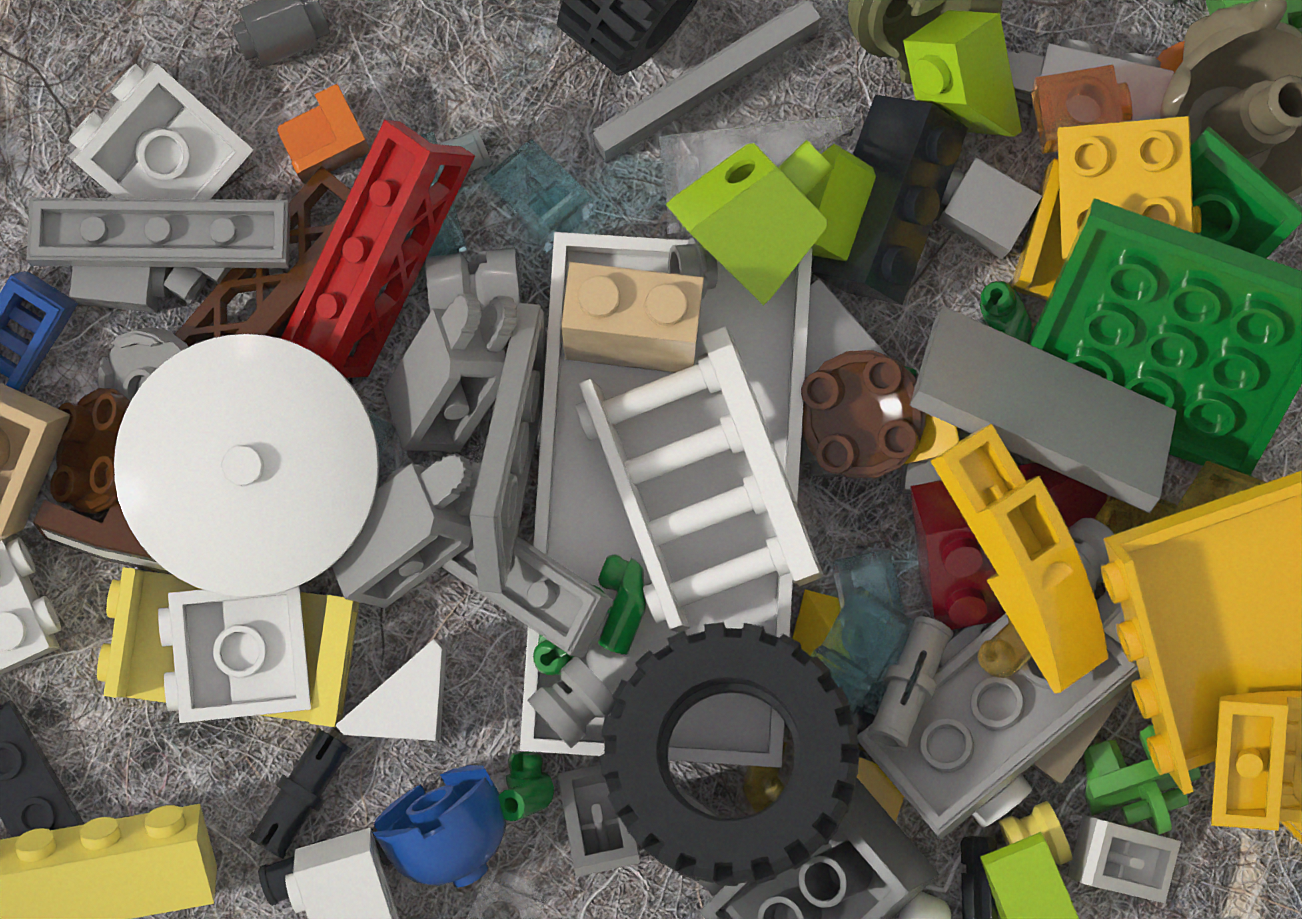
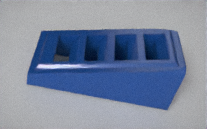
(46, 330)

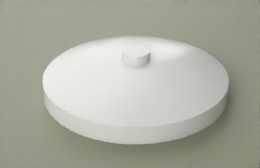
(246, 465)

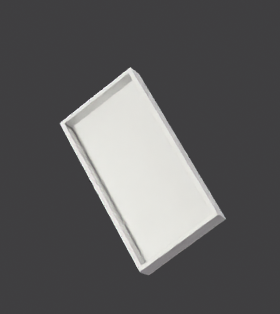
(585, 520)

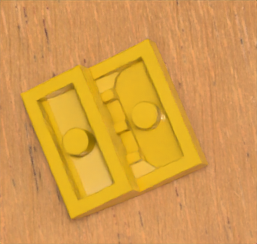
(1258, 760)

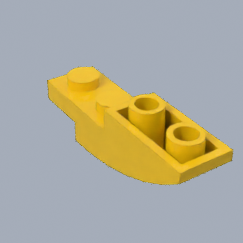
(1033, 553)

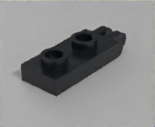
(28, 785)

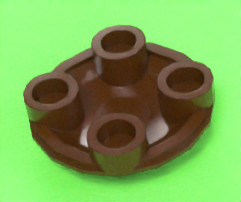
(861, 414)
(88, 451)

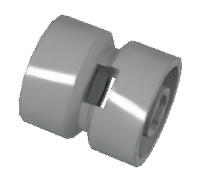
(490, 275)

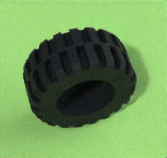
(713, 664)

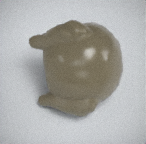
(1246, 85)

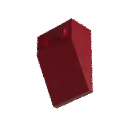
(954, 563)

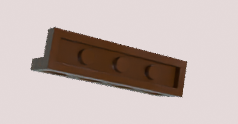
(273, 308)

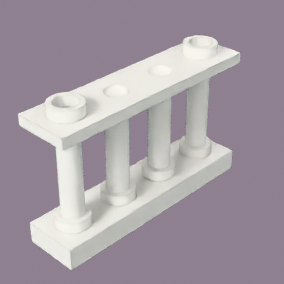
(763, 491)

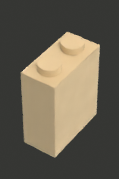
(631, 317)

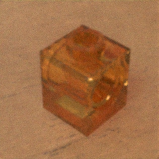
(1053, 91)

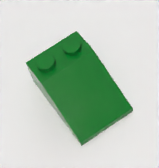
(1237, 199)

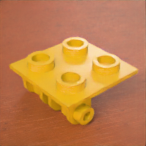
(1129, 166)

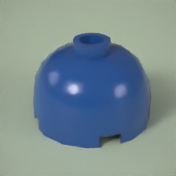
(446, 831)

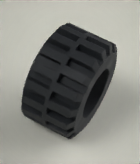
(622, 31)

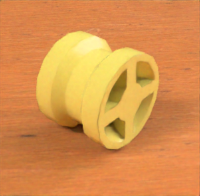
(1040, 820)

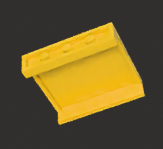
(1209, 613)

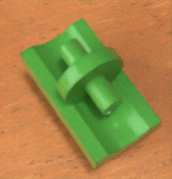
(1115, 784)

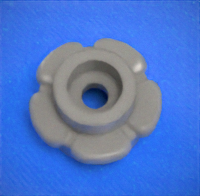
(694, 260)

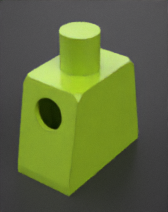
(756, 214)

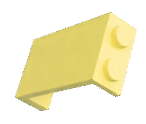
(137, 661)

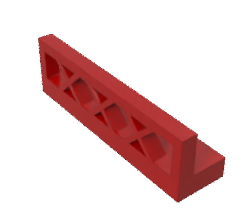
(368, 248)

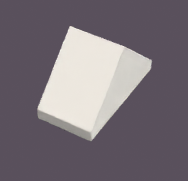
(406, 703)
(1124, 859)

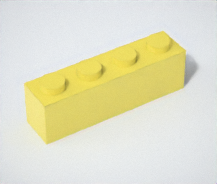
(110, 867)

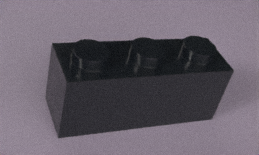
(913, 157)

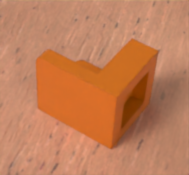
(323, 136)

